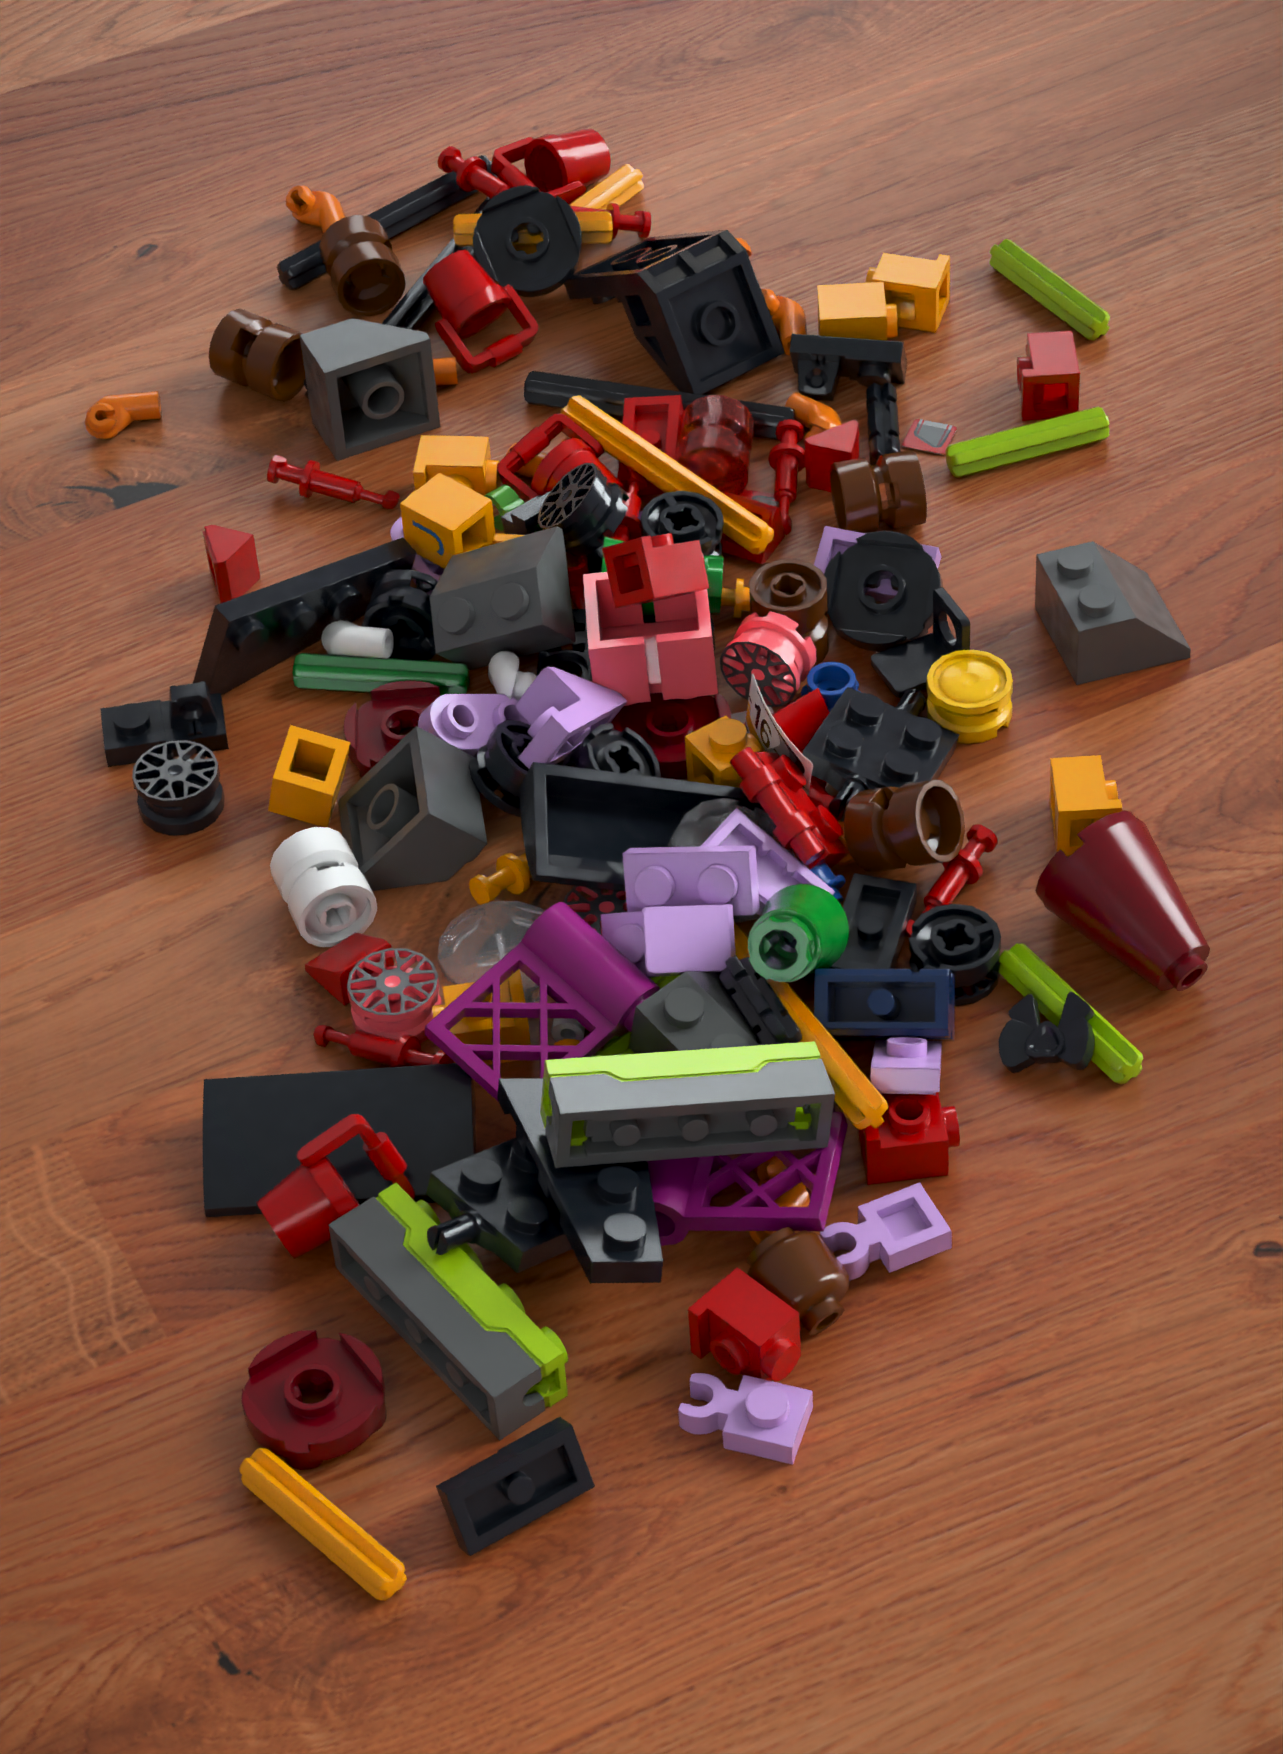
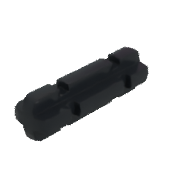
(882, 420)
(758, 1003)

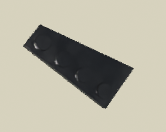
(289, 616)
(602, 1206)

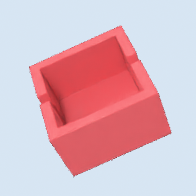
(649, 658)

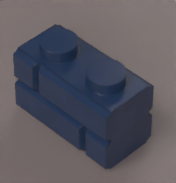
(885, 1003)

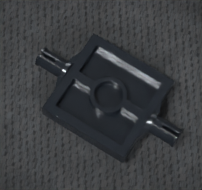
(877, 745)
(497, 1206)

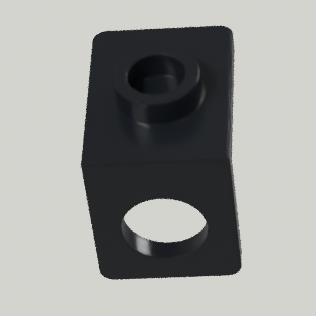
(909, 663)

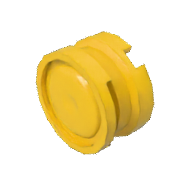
(970, 694)

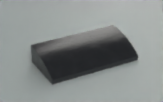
(585, 819)
(263, 1121)

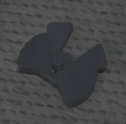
(1030, 1042)

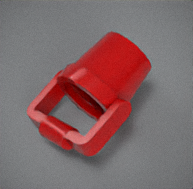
(555, 163)
(470, 303)
(562, 459)
(315, 1191)

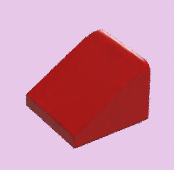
(333, 966)

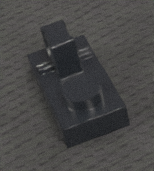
(825, 359)
(188, 715)
(515, 1486)

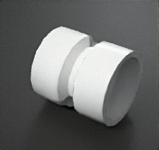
(323, 886)

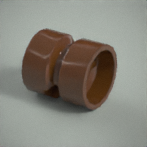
(362, 265)
(258, 355)
(858, 495)
(797, 592)
(904, 825)

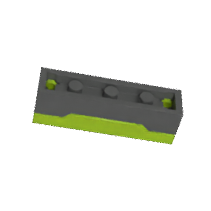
(686, 1104)
(450, 1311)

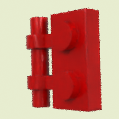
(799, 824)

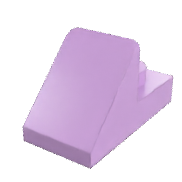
(563, 713)
(673, 938)

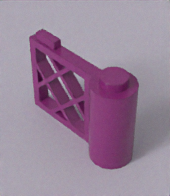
(572, 967)
(686, 1186)

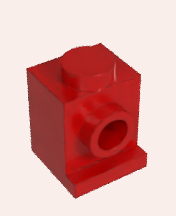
(1048, 376)
(654, 569)
(910, 1140)
(746, 1328)

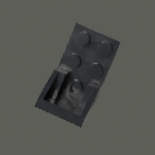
(688, 305)

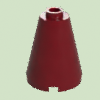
(1127, 902)

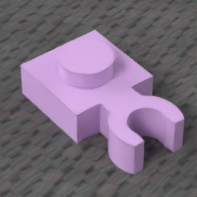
(893, 1229)
(756, 1420)

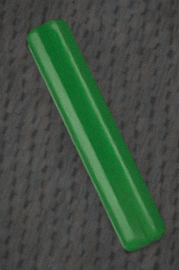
(368, 673)

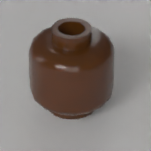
(803, 1275)

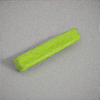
(1049, 290)
(1027, 442)
(1032, 976)

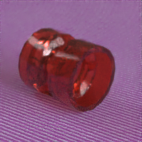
(717, 442)

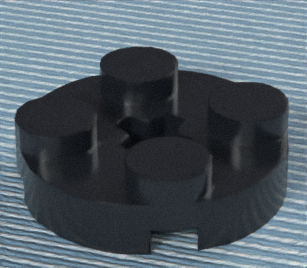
(540, 214)
(862, 567)

